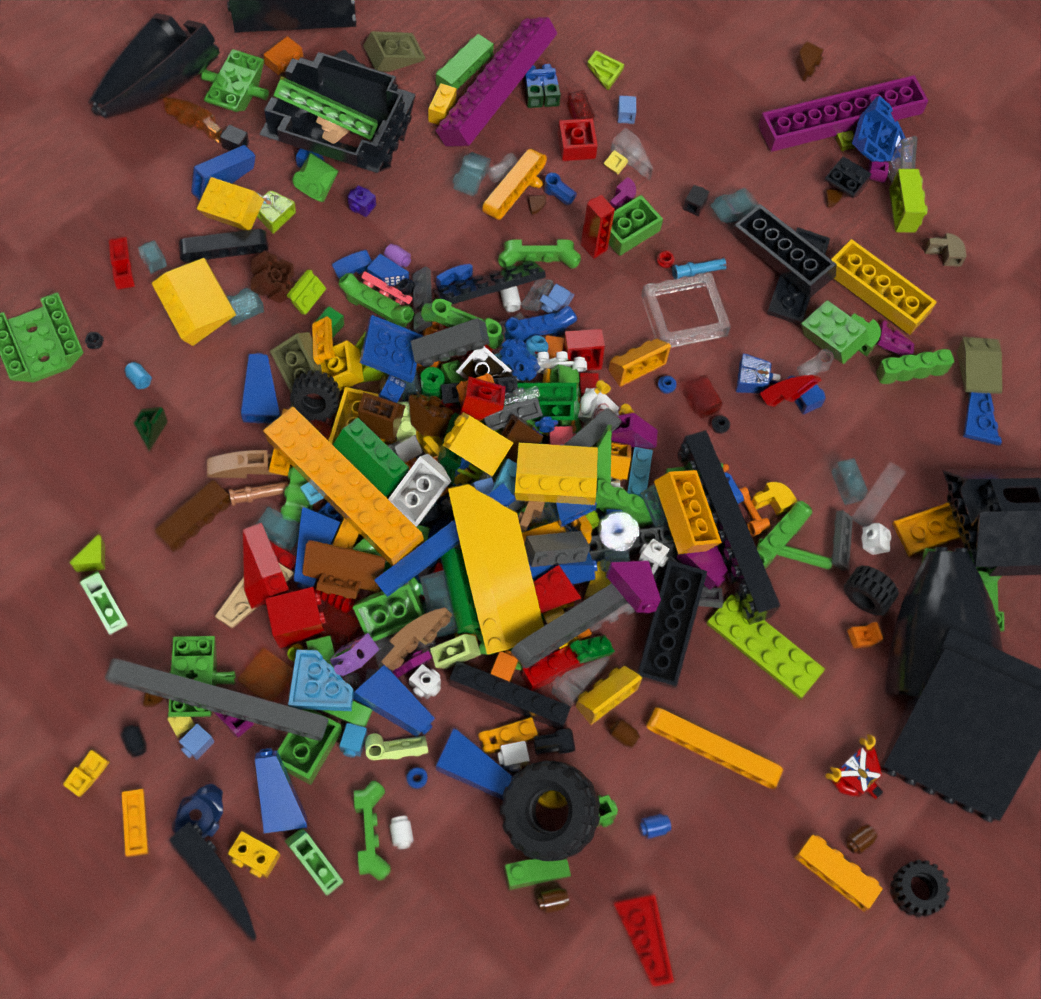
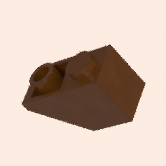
(808, 59)

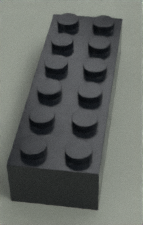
(785, 250)
(671, 624)

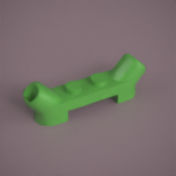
(563, 252)
(361, 294)
(442, 312)
(783, 532)
(368, 860)

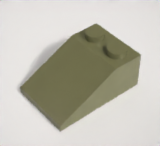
(392, 50)
(295, 357)
(981, 365)

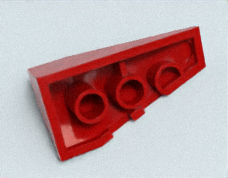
(261, 569)

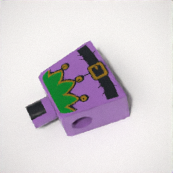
(346, 658)

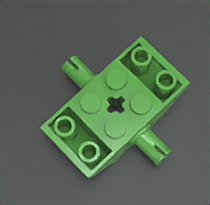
(236, 82)
(196, 658)

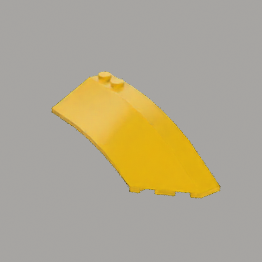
(496, 568)

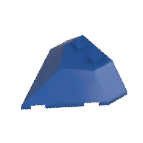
(878, 132)

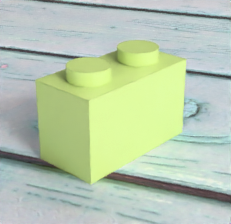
(458, 649)

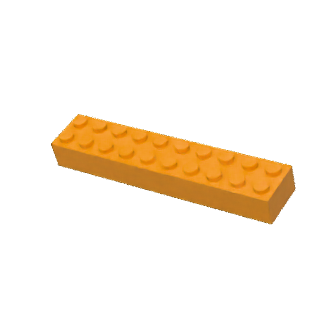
(343, 486)

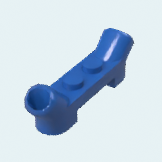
(551, 323)

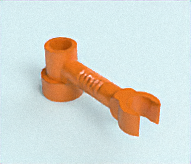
(757, 525)

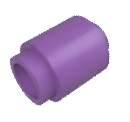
(398, 255)

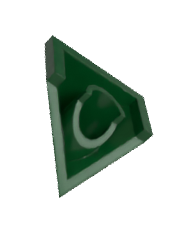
(150, 424)

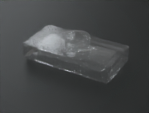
(521, 395)

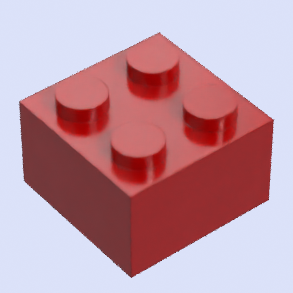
(577, 139)
(587, 345)

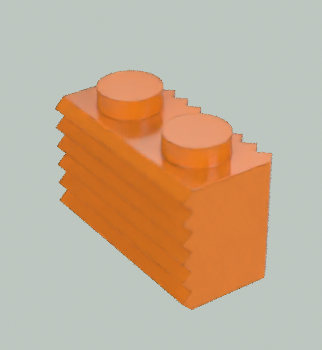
(281, 55)

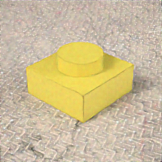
(616, 162)
(181, 725)

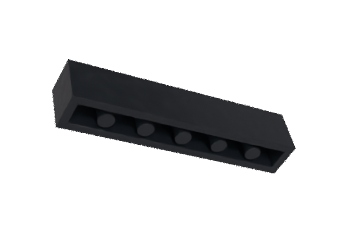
(509, 695)

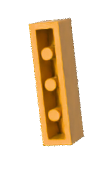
(838, 872)

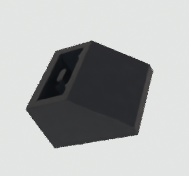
(848, 177)

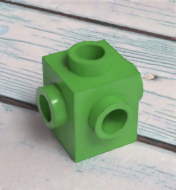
(610, 810)

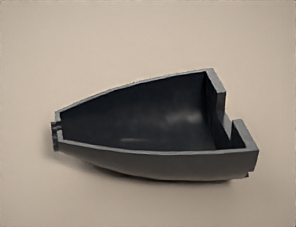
(154, 66)
(940, 597)

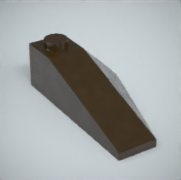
(482, 361)

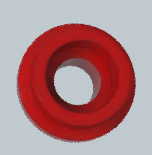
(665, 255)

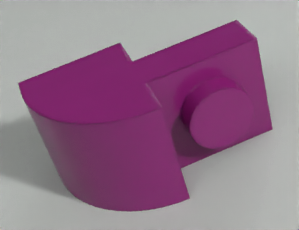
(878, 170)
(624, 193)
(235, 725)

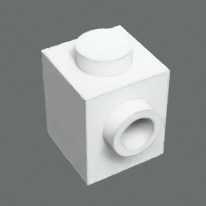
(513, 756)

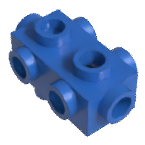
(514, 354)

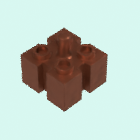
(271, 276)

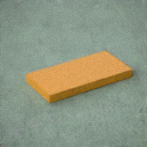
(927, 529)

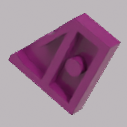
(895, 341)
(415, 661)

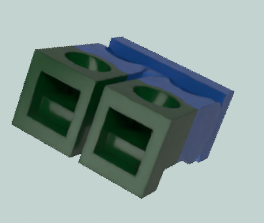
(541, 84)

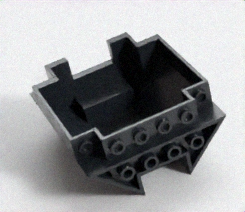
(291, 14)
(355, 87)
(994, 530)

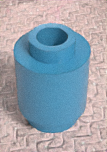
(138, 375)

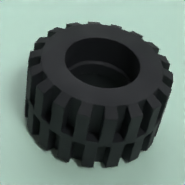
(315, 384)
(871, 590)
(935, 882)

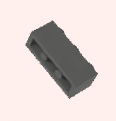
(556, 548)

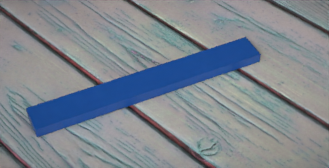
(430, 550)

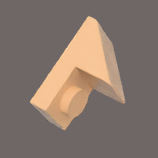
(332, 131)

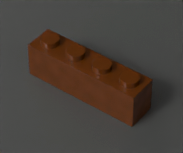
(193, 516)

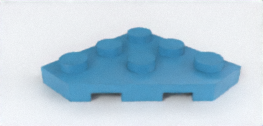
(317, 685)

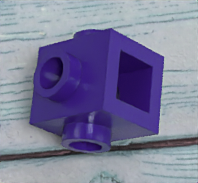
(361, 201)

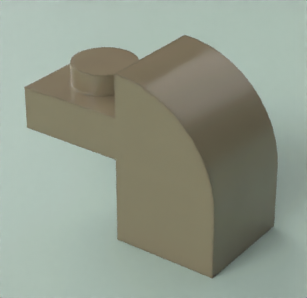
(950, 247)

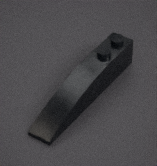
(212, 873)

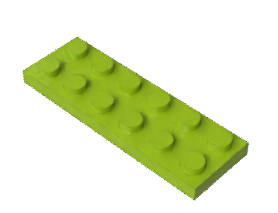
(766, 648)

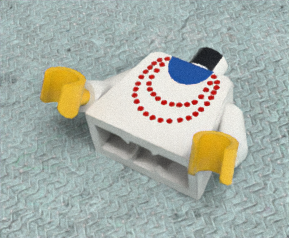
(596, 401)

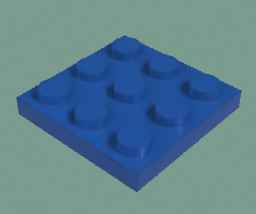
(389, 349)

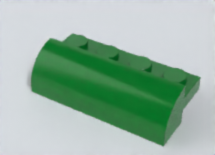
(557, 400)
(460, 592)

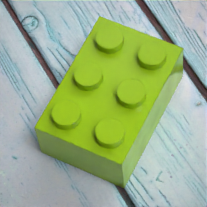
(907, 200)

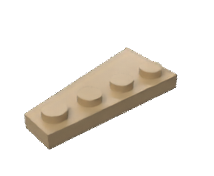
(237, 605)

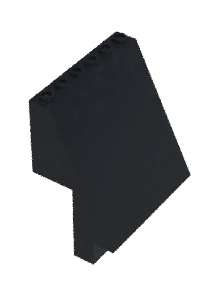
(970, 727)

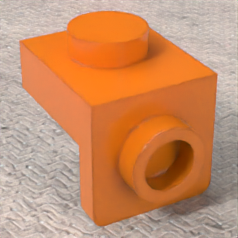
(865, 635)

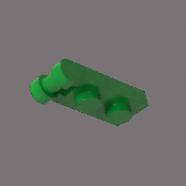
(592, 648)

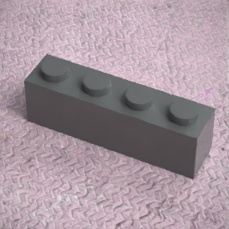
(450, 342)

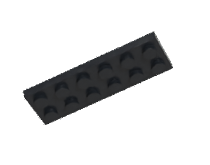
(491, 283)
(789, 301)

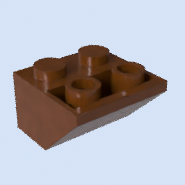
(381, 415)
(429, 415)
(518, 432)

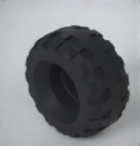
(520, 811)

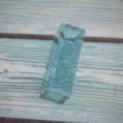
(436, 597)

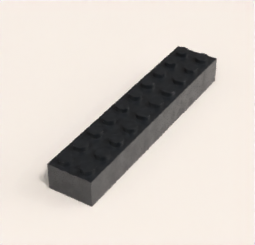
(737, 548)

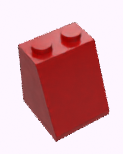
(295, 616)

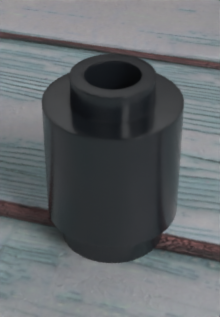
(133, 741)

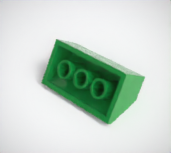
(371, 456)

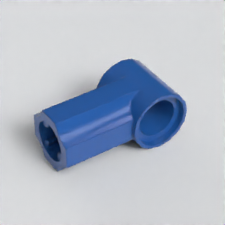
(559, 189)

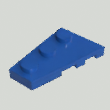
(980, 419)

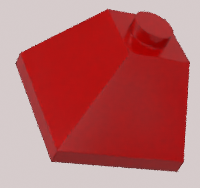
(482, 398)

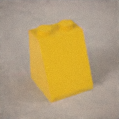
(477, 443)

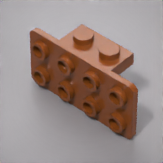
(342, 569)

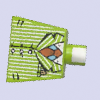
(275, 210)

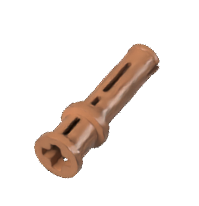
(249, 494)

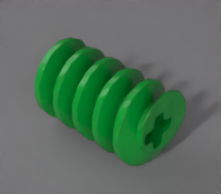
(431, 382)

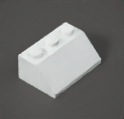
(420, 489)

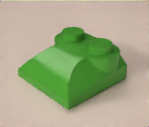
(315, 177)

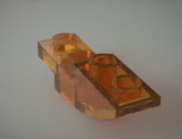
(192, 114)

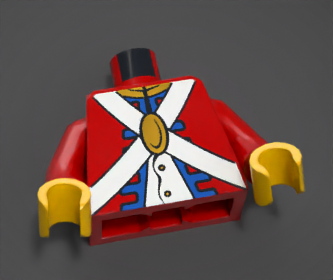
(859, 772)

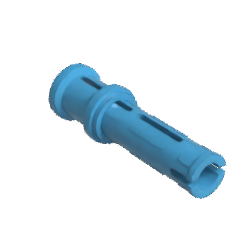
(691, 269)

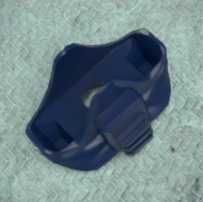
(207, 800)

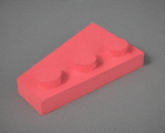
(370, 281)

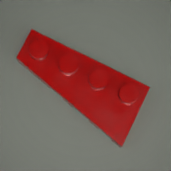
(555, 590)
(646, 933)

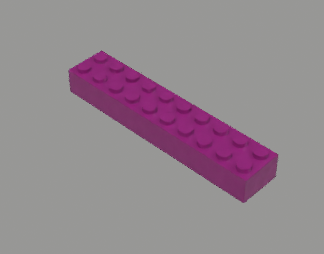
(496, 82)
(838, 113)

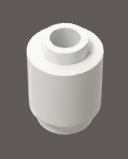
(511, 299)
(401, 832)

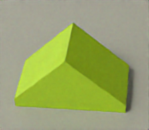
(91, 557)

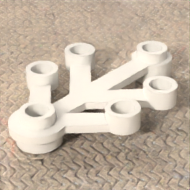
(544, 362)

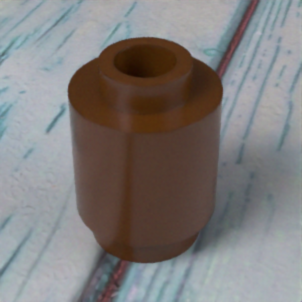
(625, 733)
(861, 839)
(553, 900)

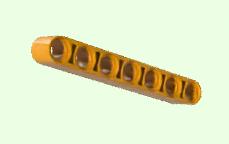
(715, 748)

